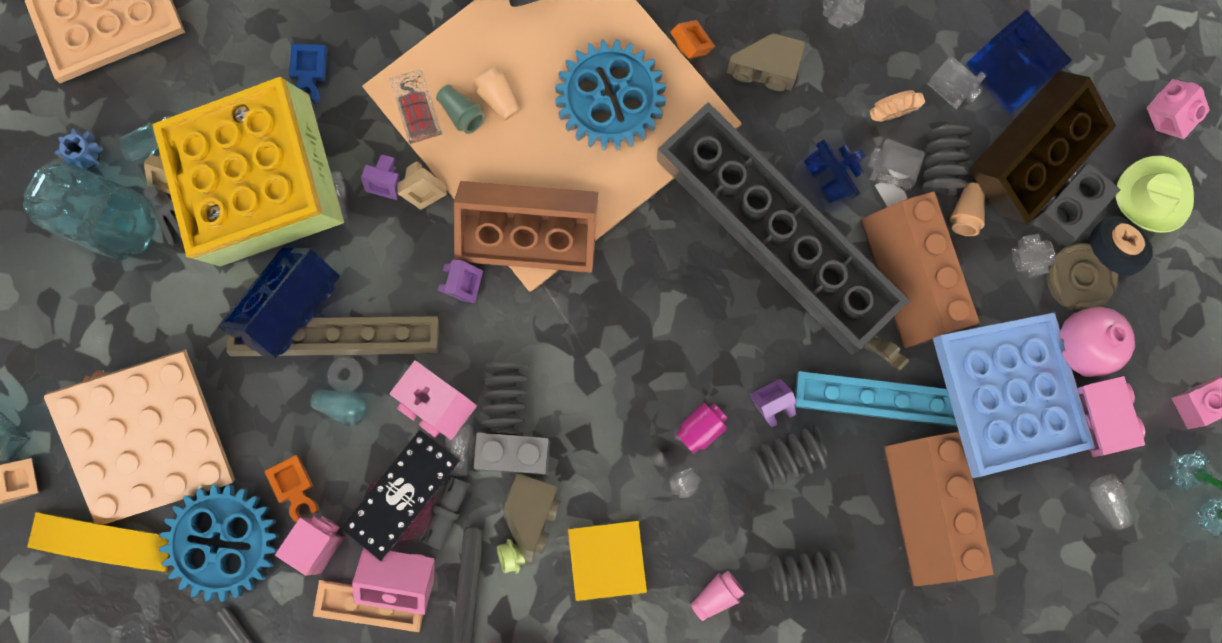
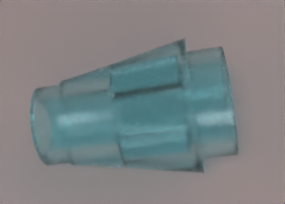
(340, 405)

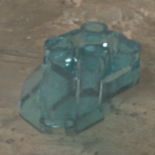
(89, 210)

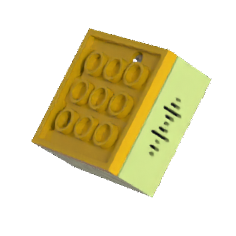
(247, 173)

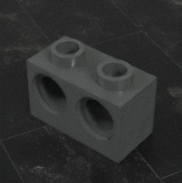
(1080, 209)

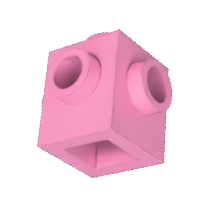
(1178, 108)

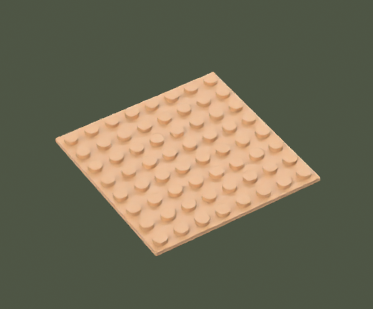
(533, 145)

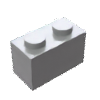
(512, 454)

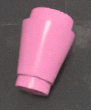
(717, 596)

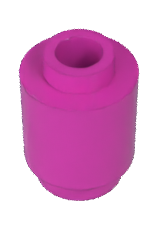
(702, 427)

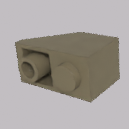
(769, 61)
(527, 513)

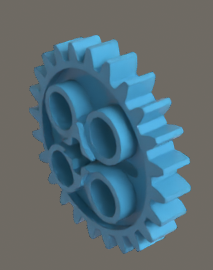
(639, 84)
(214, 573)

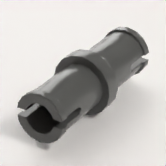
(445, 512)

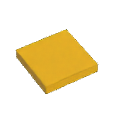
(607, 561)

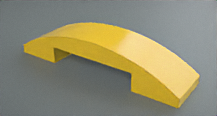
(98, 542)

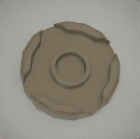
(1080, 278)

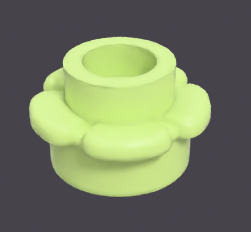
(510, 557)

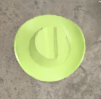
(1156, 194)

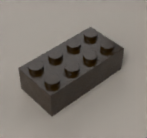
(1043, 147)

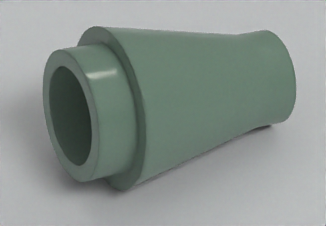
(462, 111)

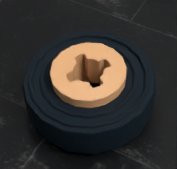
(1121, 245)

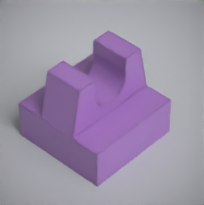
(381, 179)
(462, 281)
(773, 399)

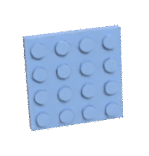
(1012, 394)

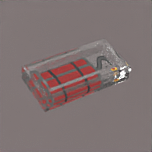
(415, 106)

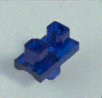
(826, 158)

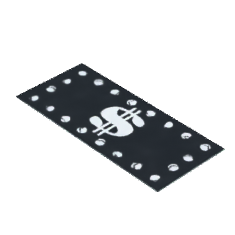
(400, 495)

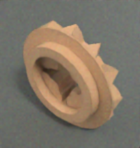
(897, 105)

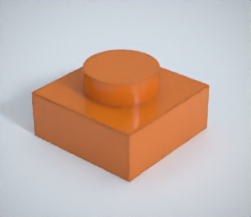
(692, 39)

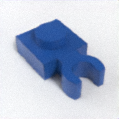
(307, 66)

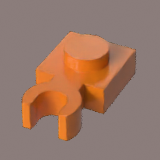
(290, 482)

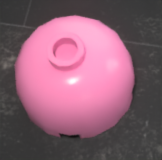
(1097, 341)

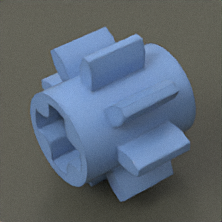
(74, 141)

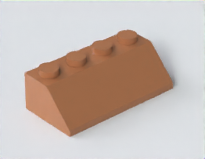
(525, 226)
(920, 260)
(938, 510)

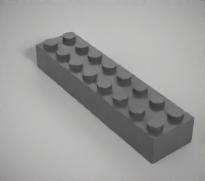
(781, 229)

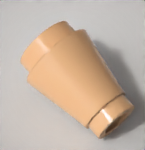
(497, 93)
(969, 211)

